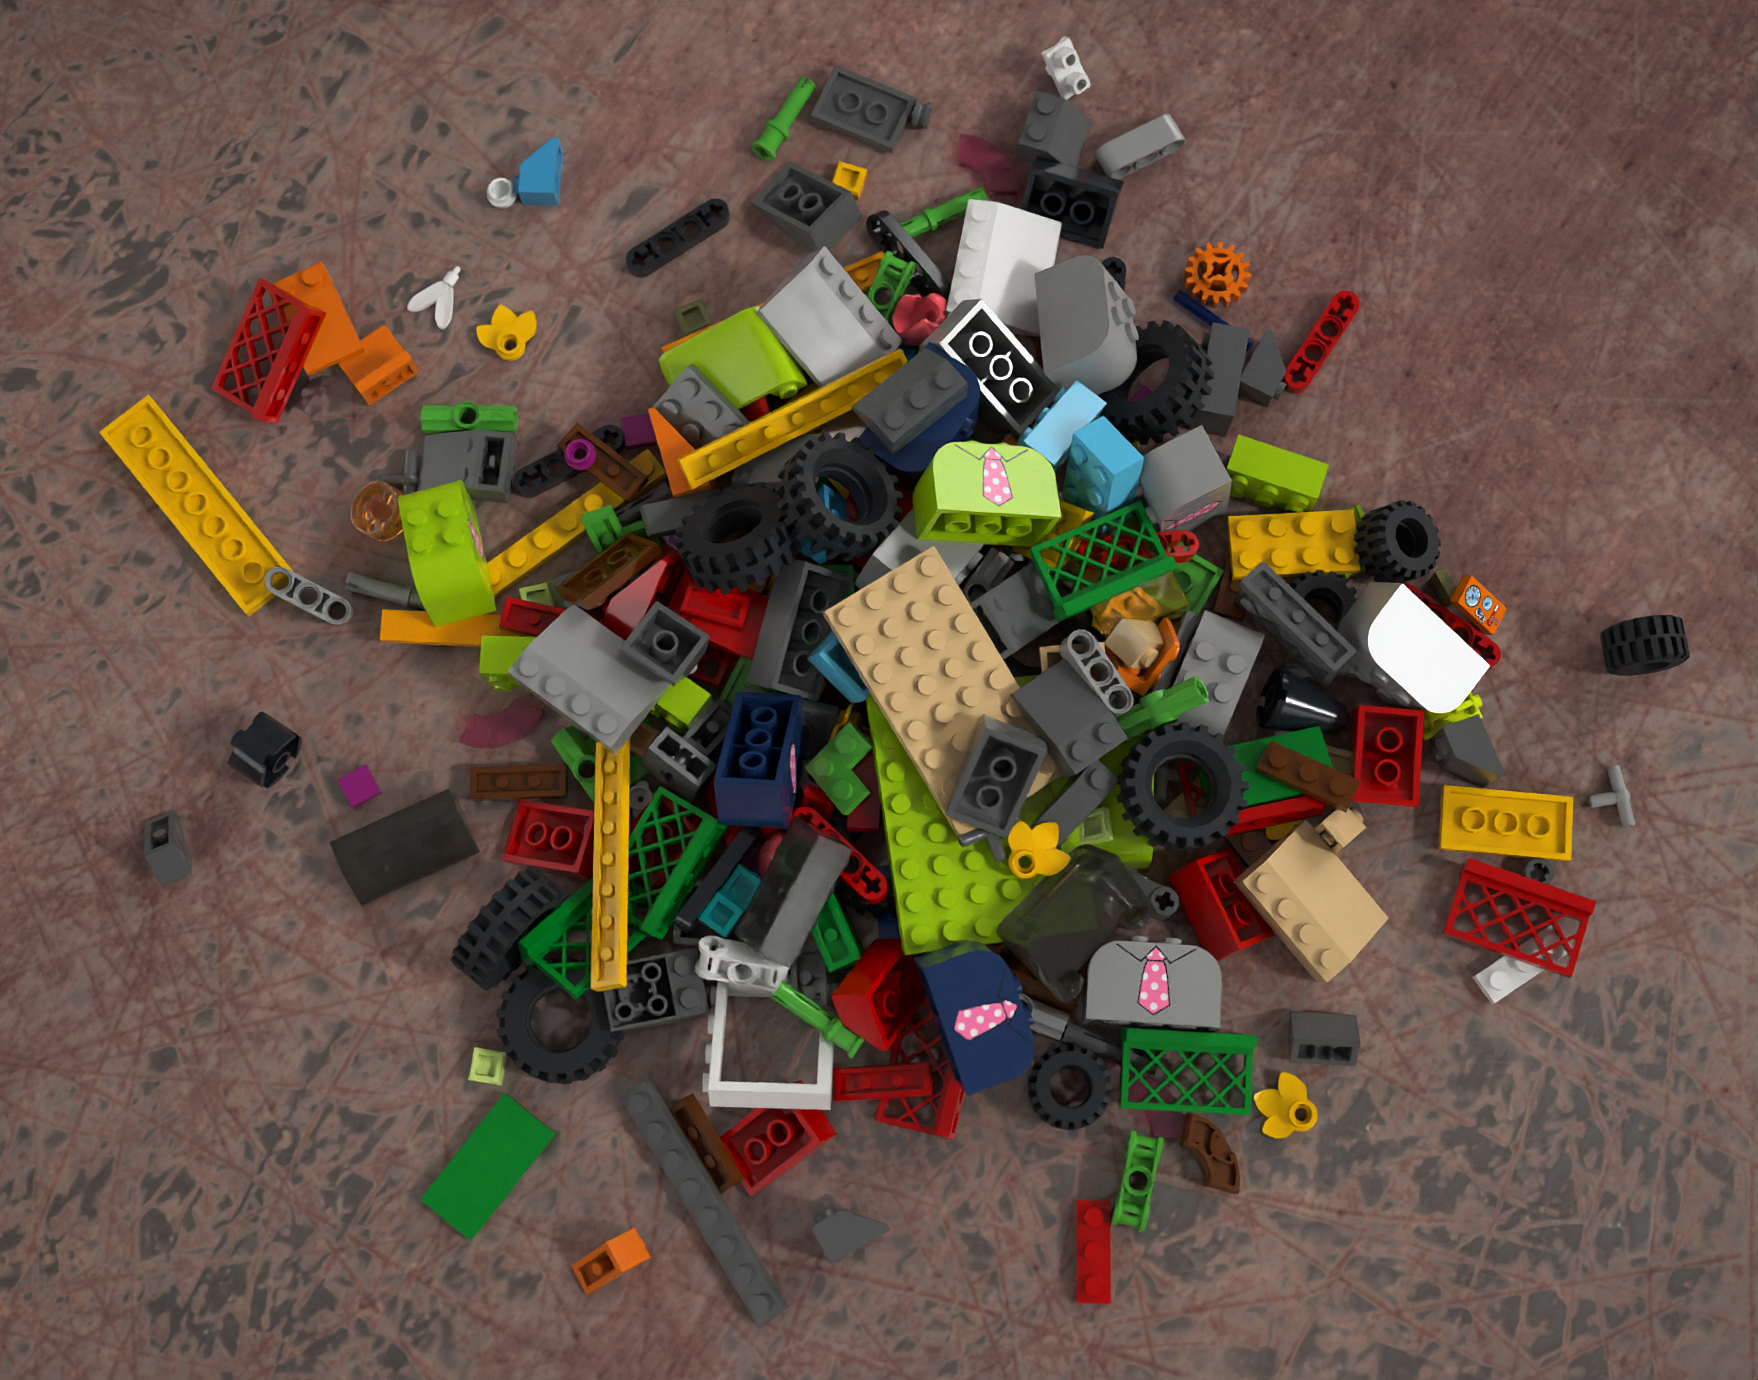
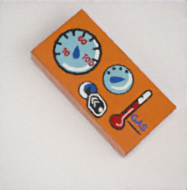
(1478, 604)

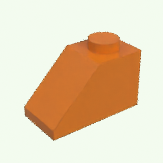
(610, 1260)

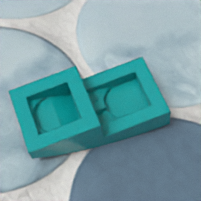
(731, 901)

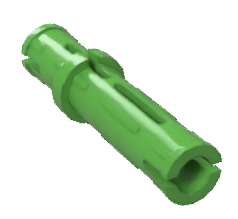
(933, 218)

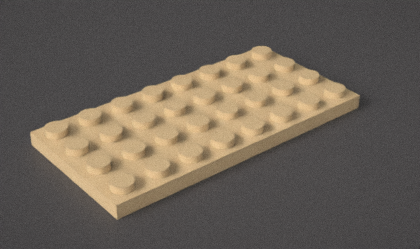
(929, 669)

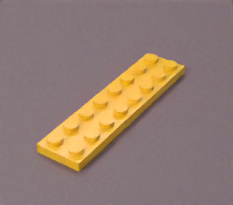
(196, 503)

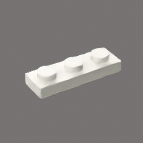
(1509, 974)

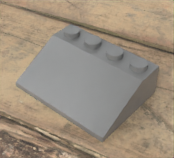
(827, 320)
(587, 679)

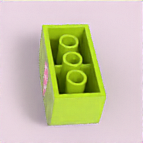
(986, 495)
(446, 553)

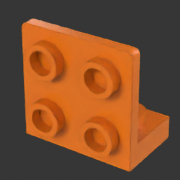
(380, 366)
(1142, 679)

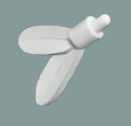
(440, 292)

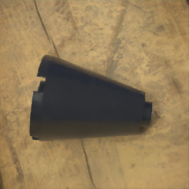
(1298, 705)

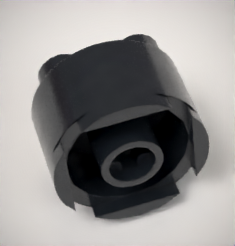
(264, 750)

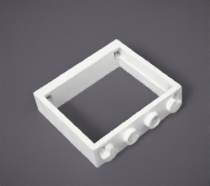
(754, 1093)

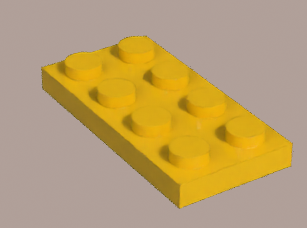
(1293, 543)
(1506, 823)

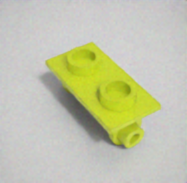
(1435, 721)

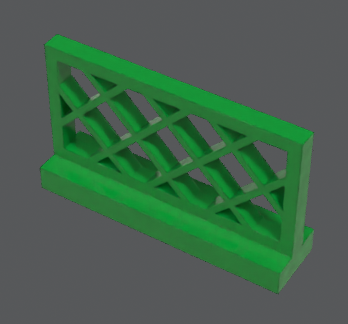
(1114, 585)
(686, 869)
(561, 923)
(837, 936)
(1192, 1042)

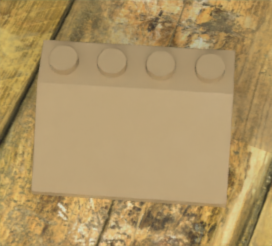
(1312, 902)

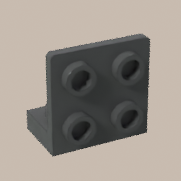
(813, 978)

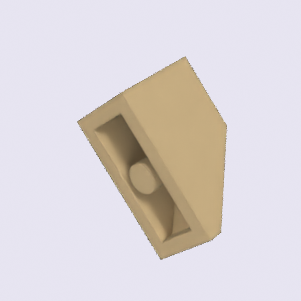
(1136, 642)
(1341, 828)

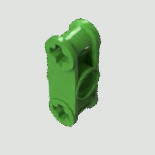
(891, 280)
(1127, 1198)

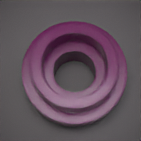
(576, 447)

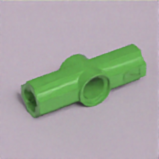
(450, 418)
(1163, 707)
(576, 756)

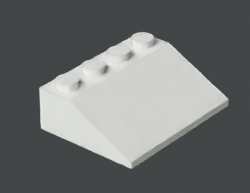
(998, 262)

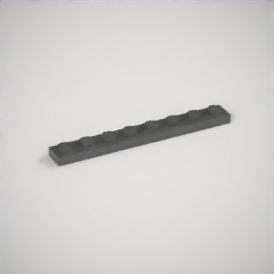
(704, 1202)

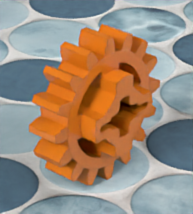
(1218, 262)

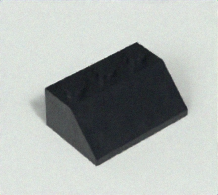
(1074, 197)

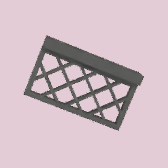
(1293, 624)

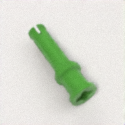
(777, 129)
(823, 1021)

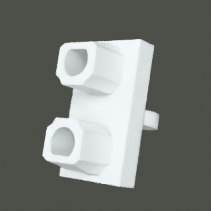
(1065, 68)

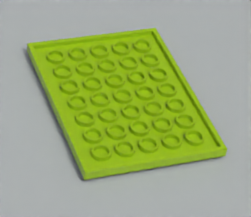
(938, 885)

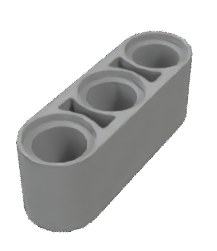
(1140, 147)
(293, 592)
(1095, 657)

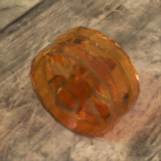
(380, 511)

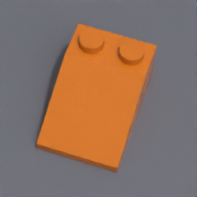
(337, 335)
(672, 447)

